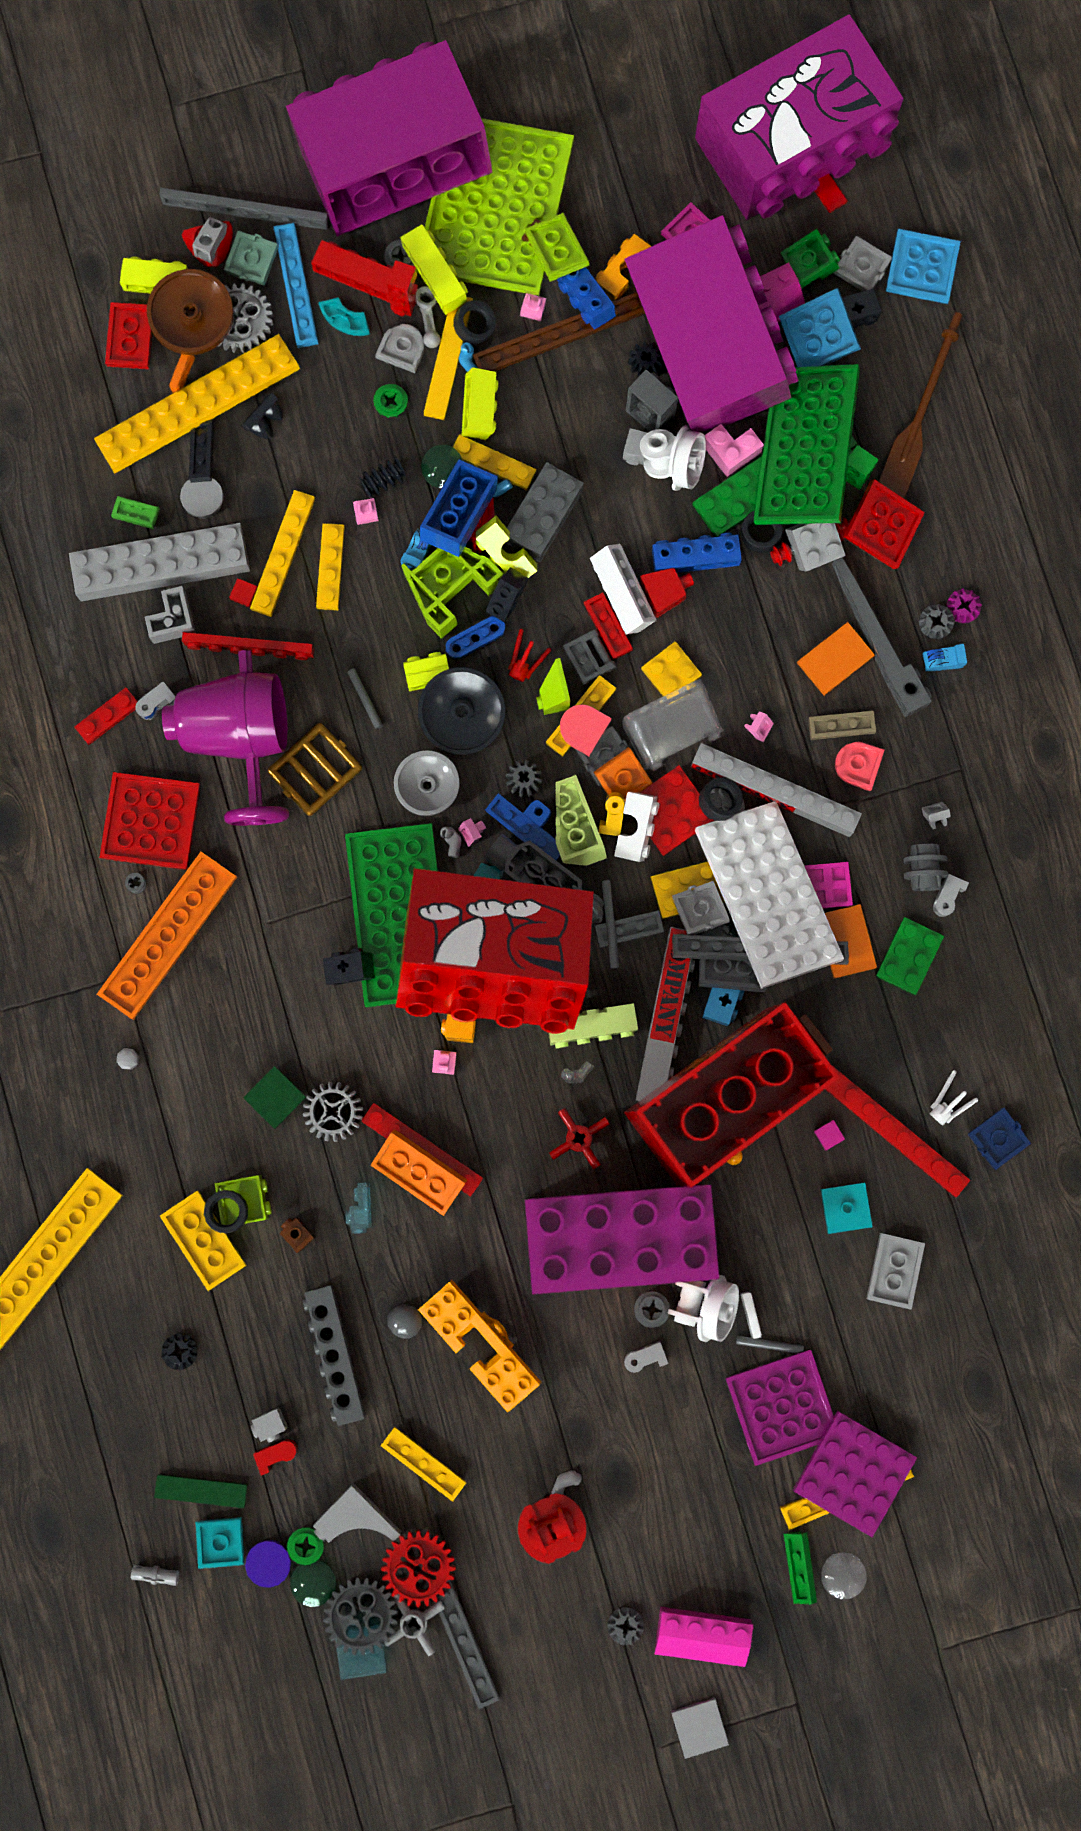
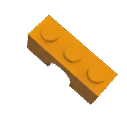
(611, 279)
(457, 1030)

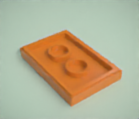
(835, 658)
(850, 927)

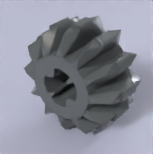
(521, 770)

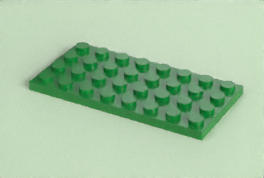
(808, 448)
(381, 882)

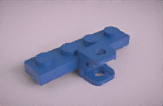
(525, 825)

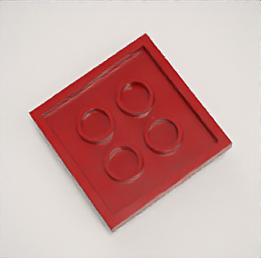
(884, 524)
(677, 812)

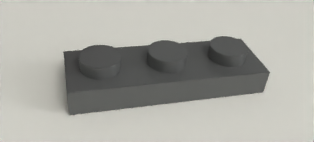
(632, 928)

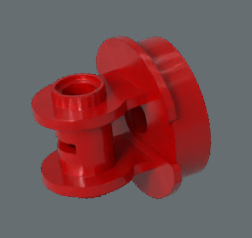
(552, 1528)

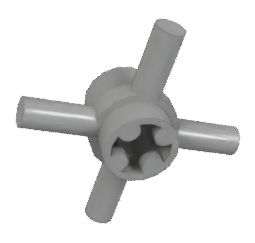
(413, 1632)

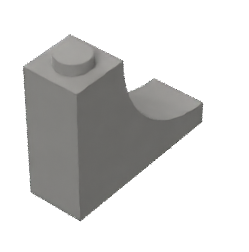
(352, 1512)

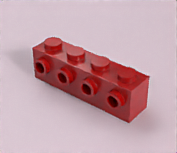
(352, 269)

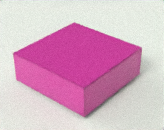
(829, 1135)

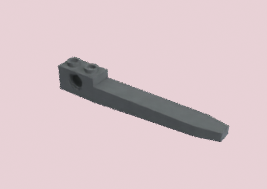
(889, 664)

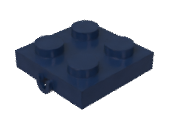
(999, 1138)

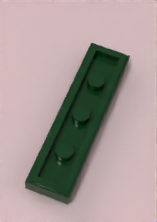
(201, 1491)

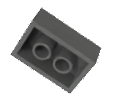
(651, 402)

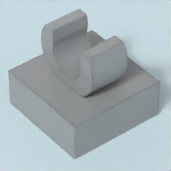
(936, 812)

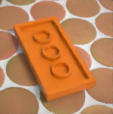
(418, 1172)

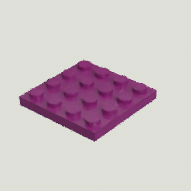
(781, 1406)
(854, 1473)

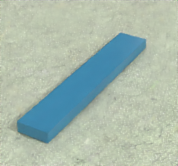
(295, 285)

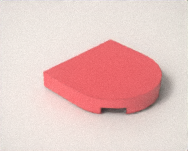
(583, 727)
(859, 764)

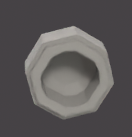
(127, 1058)

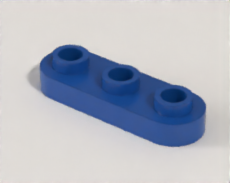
(481, 630)

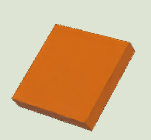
(623, 774)

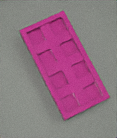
(831, 884)

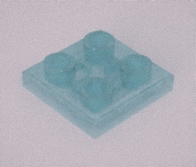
(359, 1665)

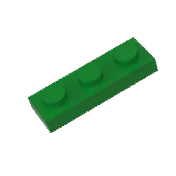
(800, 1568)

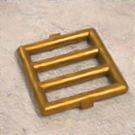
(325, 795)

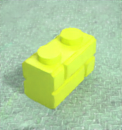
(421, 671)

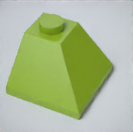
(554, 692)

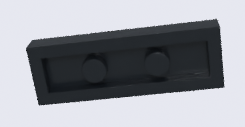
(201, 452)

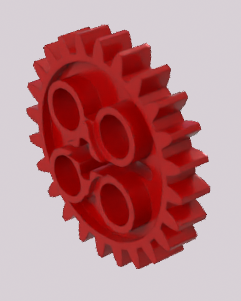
(407, 1586)

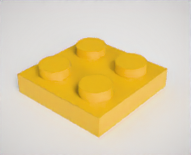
(671, 670)

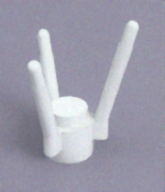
(943, 1112)

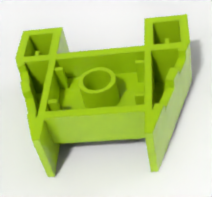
(444, 576)

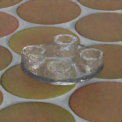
(843, 1575)

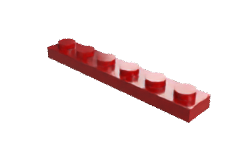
(256, 646)
(385, 1123)

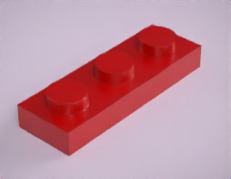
(608, 626)
(106, 716)

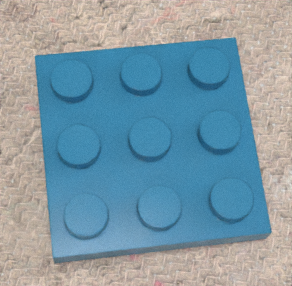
(922, 266)
(820, 331)

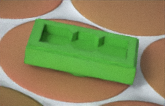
(135, 512)

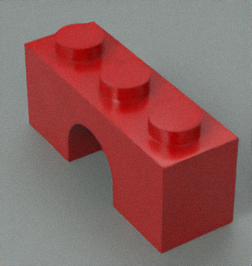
(402, 288)

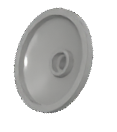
(421, 769)

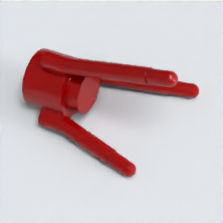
(519, 669)

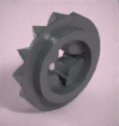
(393, 250)
(938, 631)
(658, 1317)
(619, 1617)

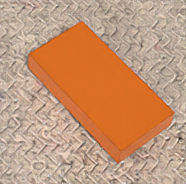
(181, 372)

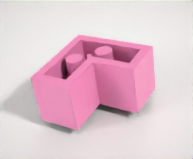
(730, 453)

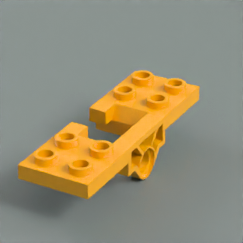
(505, 1373)

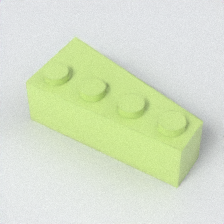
(600, 1025)

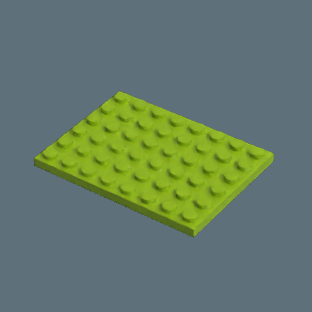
(486, 218)

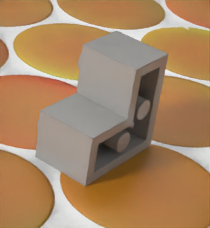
(174, 621)

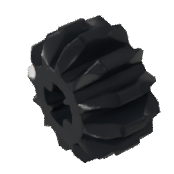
(646, 353)

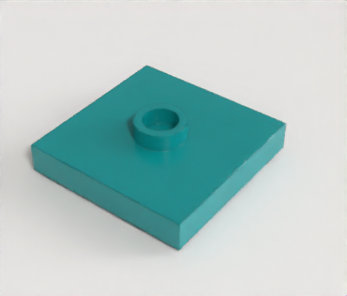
(846, 1208)
(220, 1542)

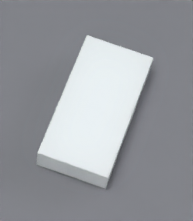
(751, 1315)

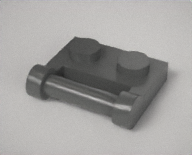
(583, 659)

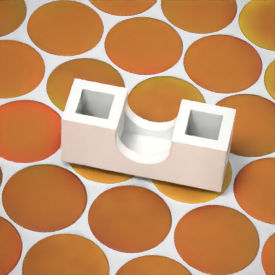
(643, 808)

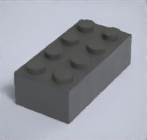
(544, 511)

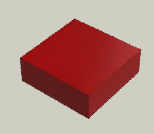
(243, 592)

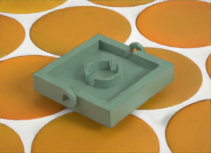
(251, 258)

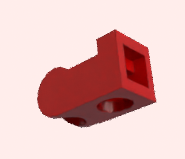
(283, 1450)

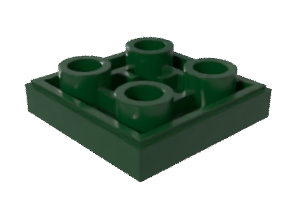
(274, 1097)

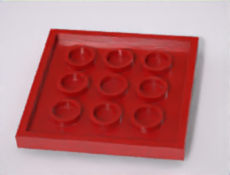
(150, 821)

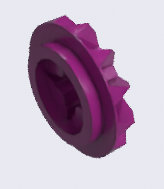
(964, 615)

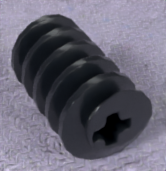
(382, 477)

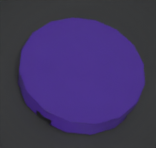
(268, 1563)

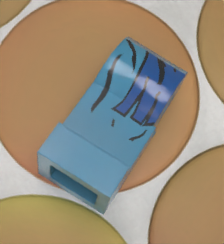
(416, 552)
(945, 658)

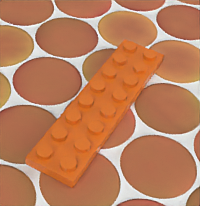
(167, 935)

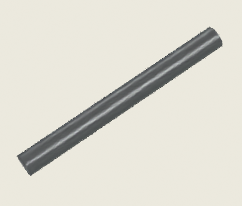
(610, 924)

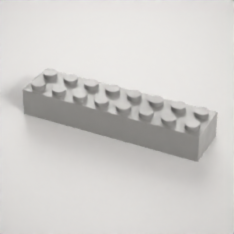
(159, 562)

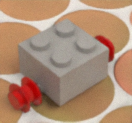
(812, 544)

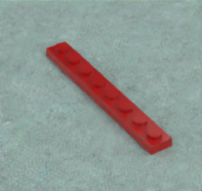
(898, 1135)

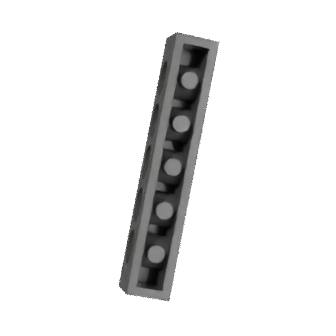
(339, 1413)

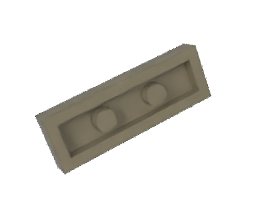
(842, 725)

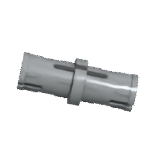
(155, 1575)

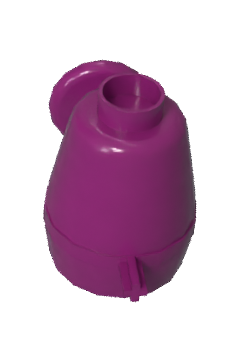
(234, 719)

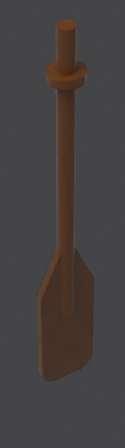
(908, 445)

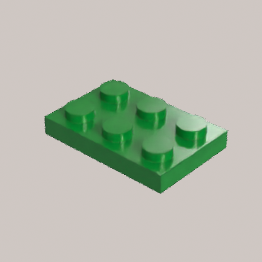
(909, 956)

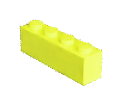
(433, 269)

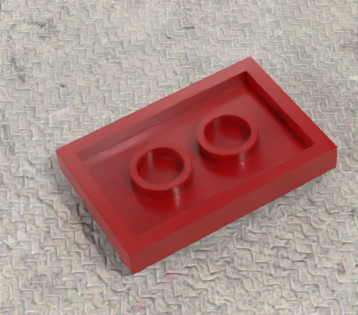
(128, 336)

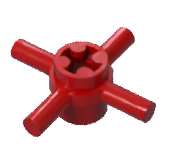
(585, 1147)

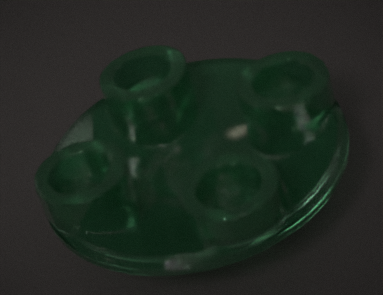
(438, 464)
(313, 1584)

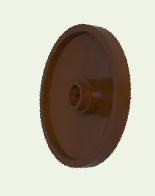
(190, 311)

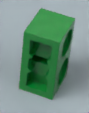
(860, 467)

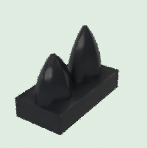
(256, 423)

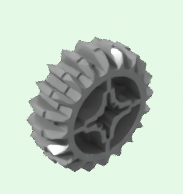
(340, 1104)

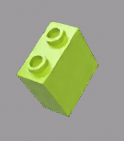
(253, 1191)

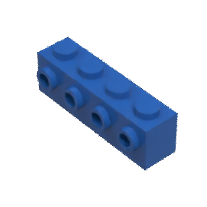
(587, 297)
(697, 554)

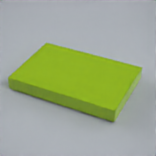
(556, 247)

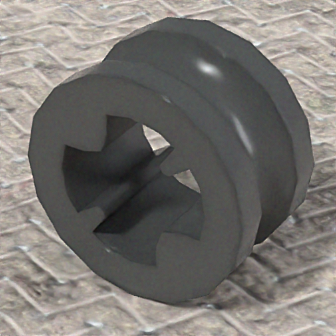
(133, 876)

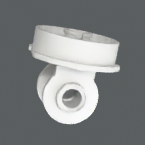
(674, 456)
(717, 1308)

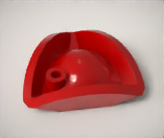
(189, 236)

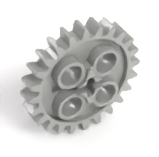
(256, 324)

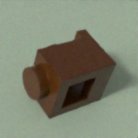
(304, 1238)

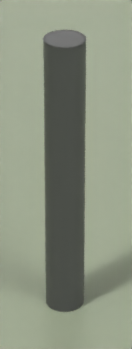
(365, 698)
(769, 1344)

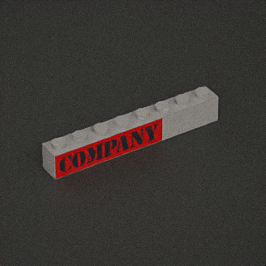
(777, 790)
(665, 1020)

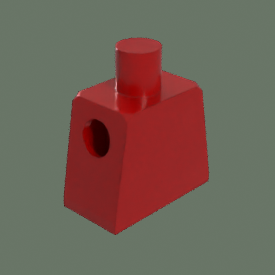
(665, 589)

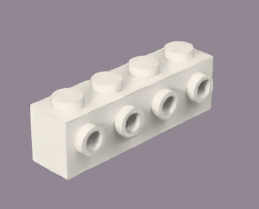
(623, 589)

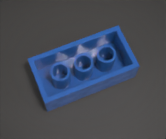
(458, 508)

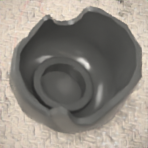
(404, 1321)

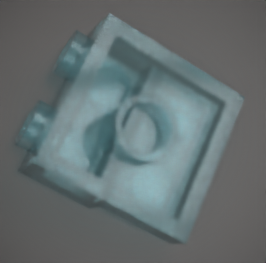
(360, 1216)

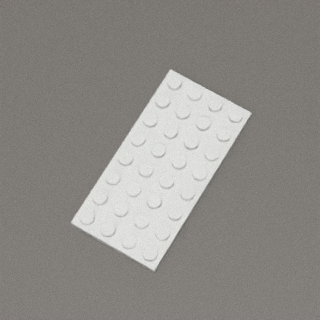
(769, 895)

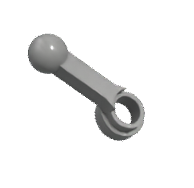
(431, 338)

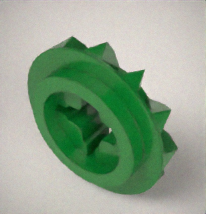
(390, 391)
(297, 1553)

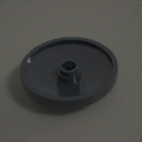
(461, 710)

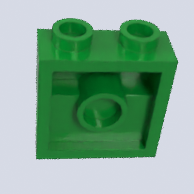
(811, 258)

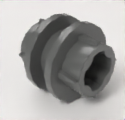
(925, 866)

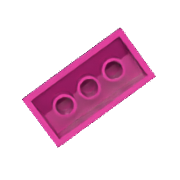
(781, 290)
(703, 1636)

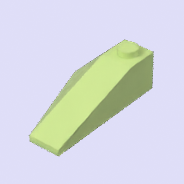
(575, 827)

